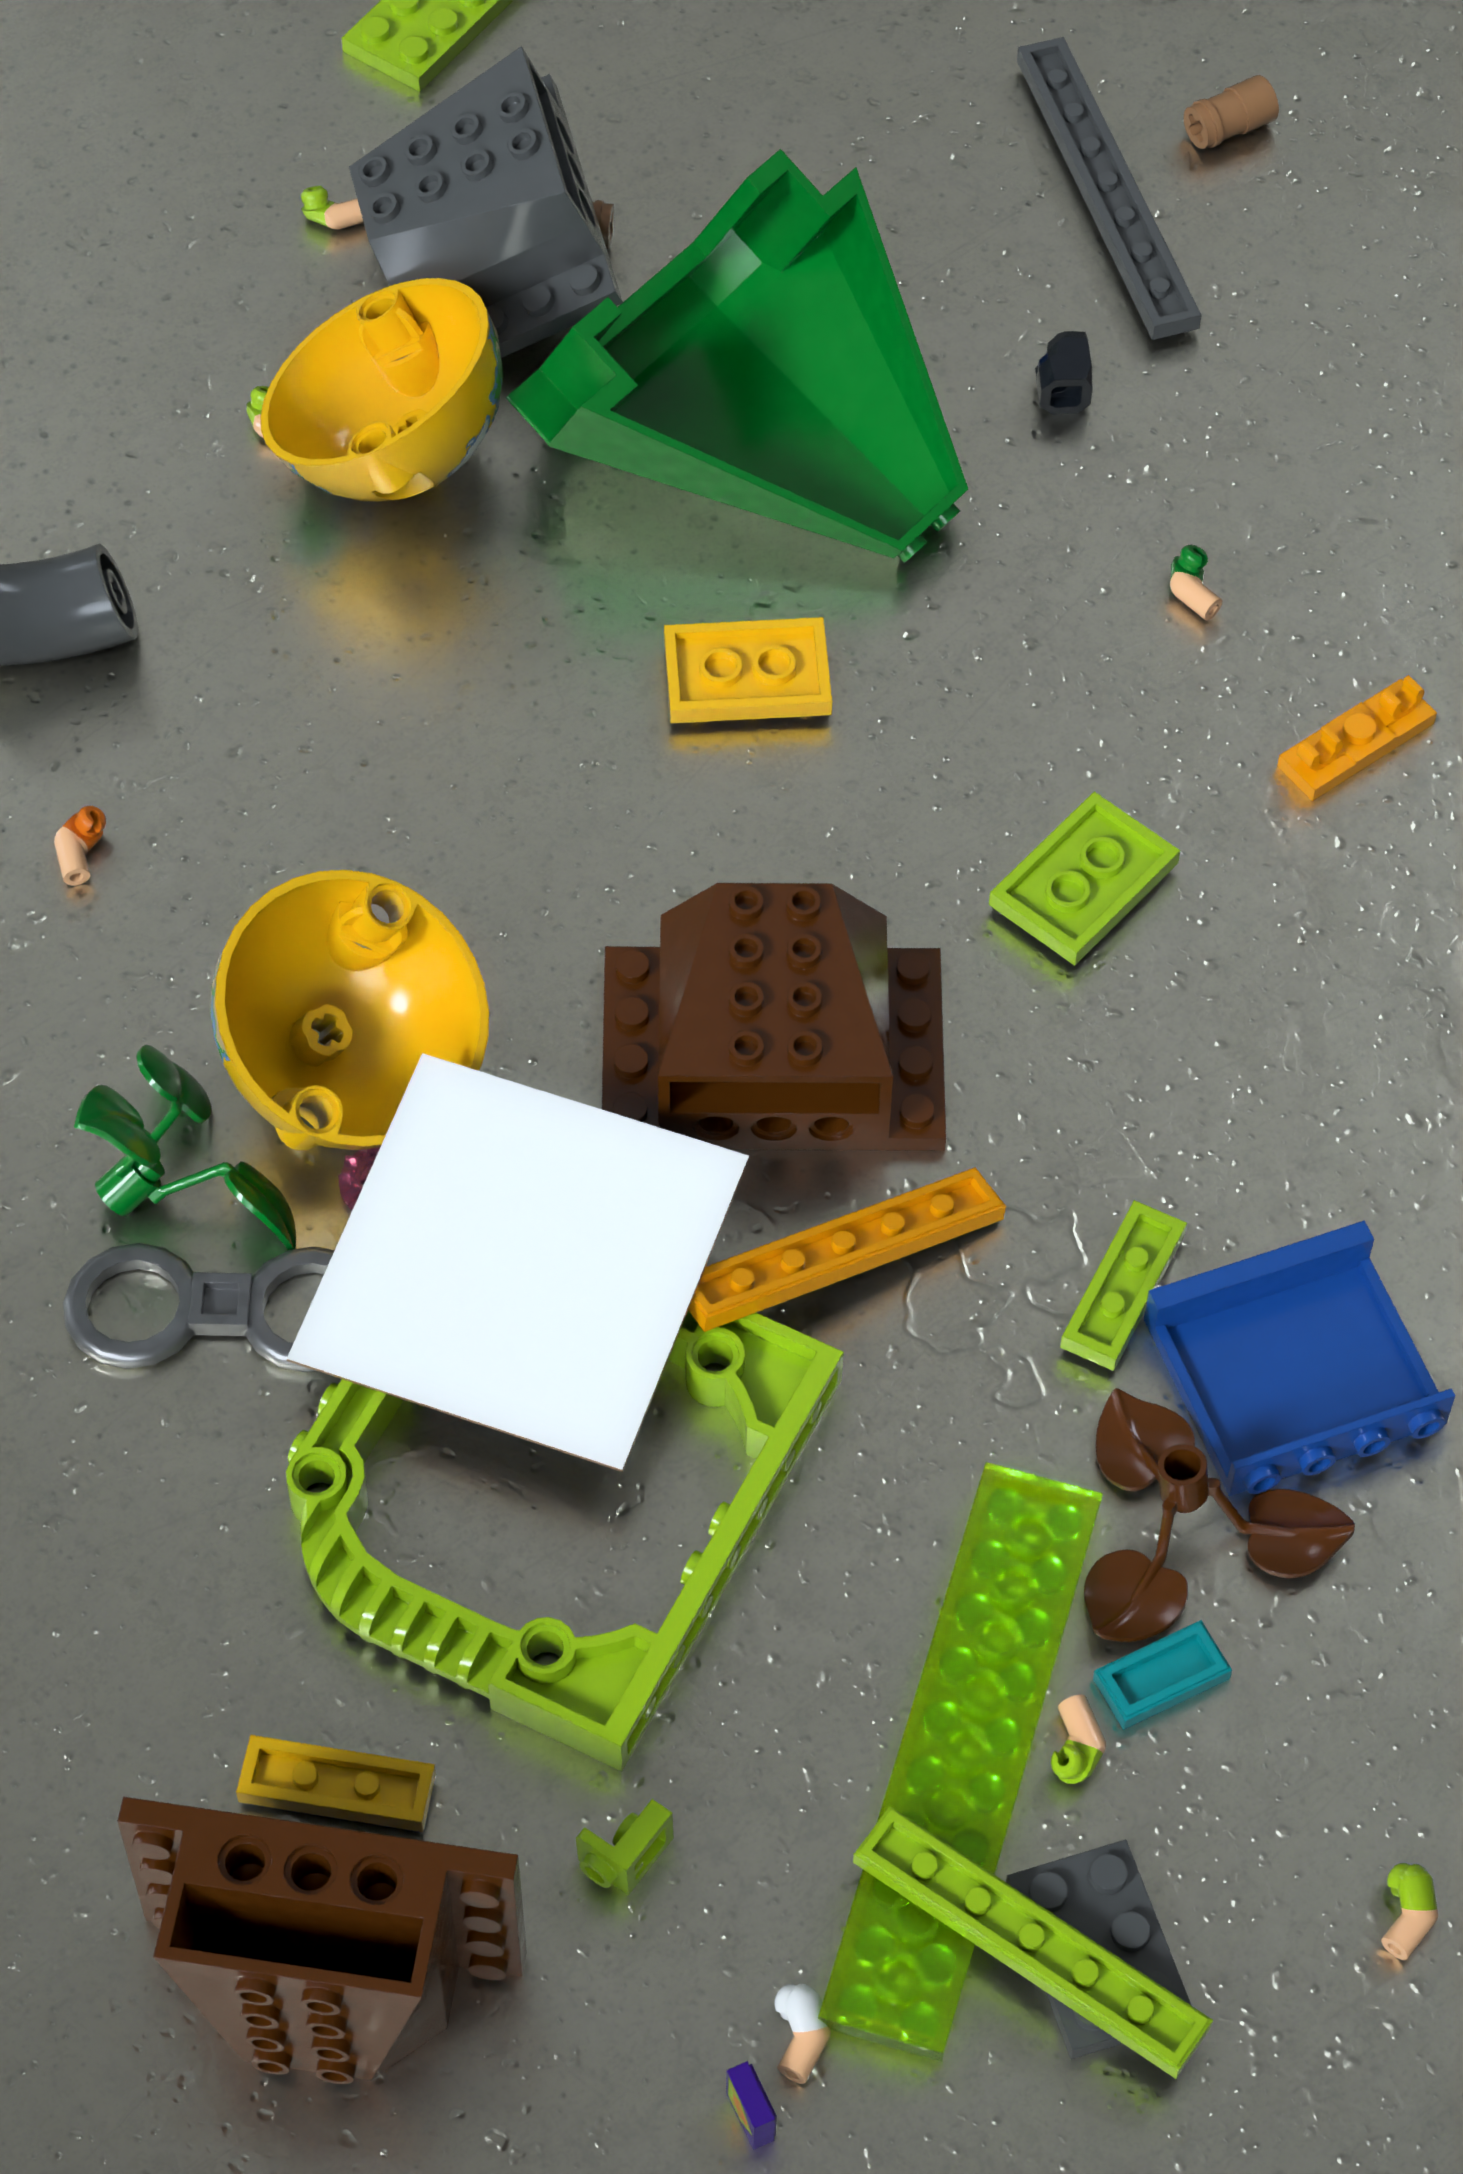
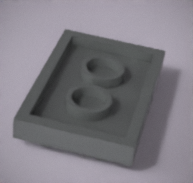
(1108, 1903)

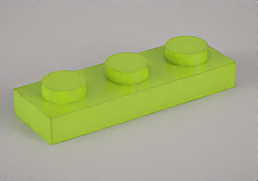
(1121, 1285)

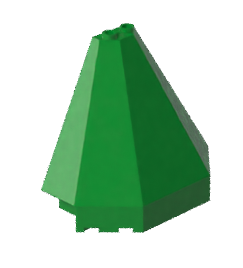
(765, 373)

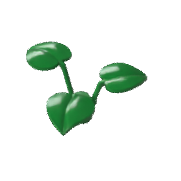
(139, 1171)

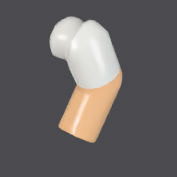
(801, 2008)

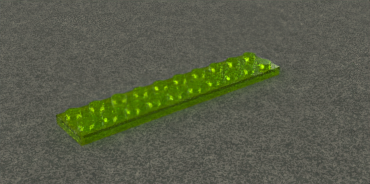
(965, 1748)

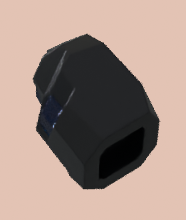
(1065, 374)

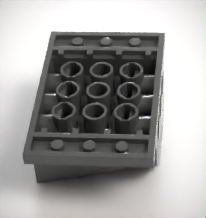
(492, 200)

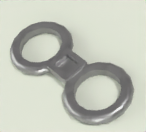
(207, 1306)

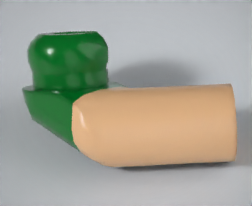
(1187, 582)

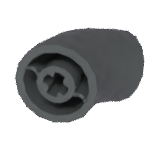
(63, 607)

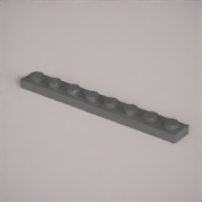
(1109, 189)

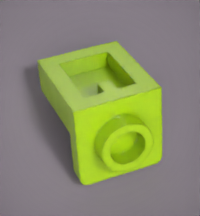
(637, 1847)

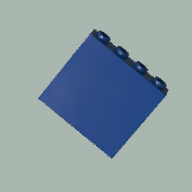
(1294, 1360)

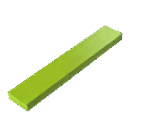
(1033, 1942)

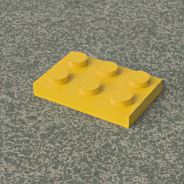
(747, 670)

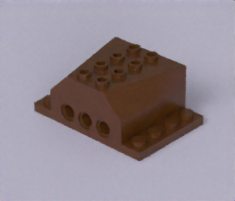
(777, 1025)
(319, 1937)

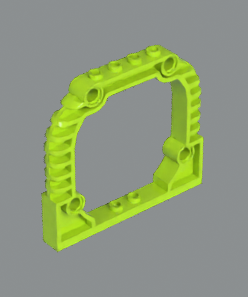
(603, 1683)

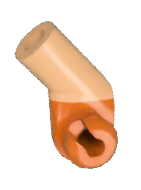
(76, 840)

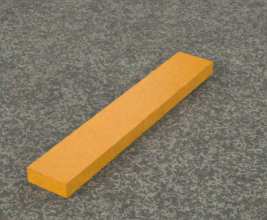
(844, 1247)

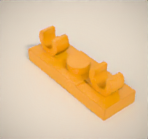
(1357, 738)

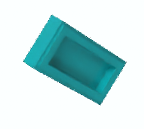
(1162, 1674)

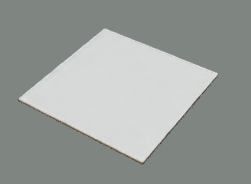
(520, 1261)

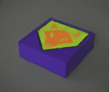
(751, 2104)

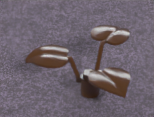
(1147, 1442)

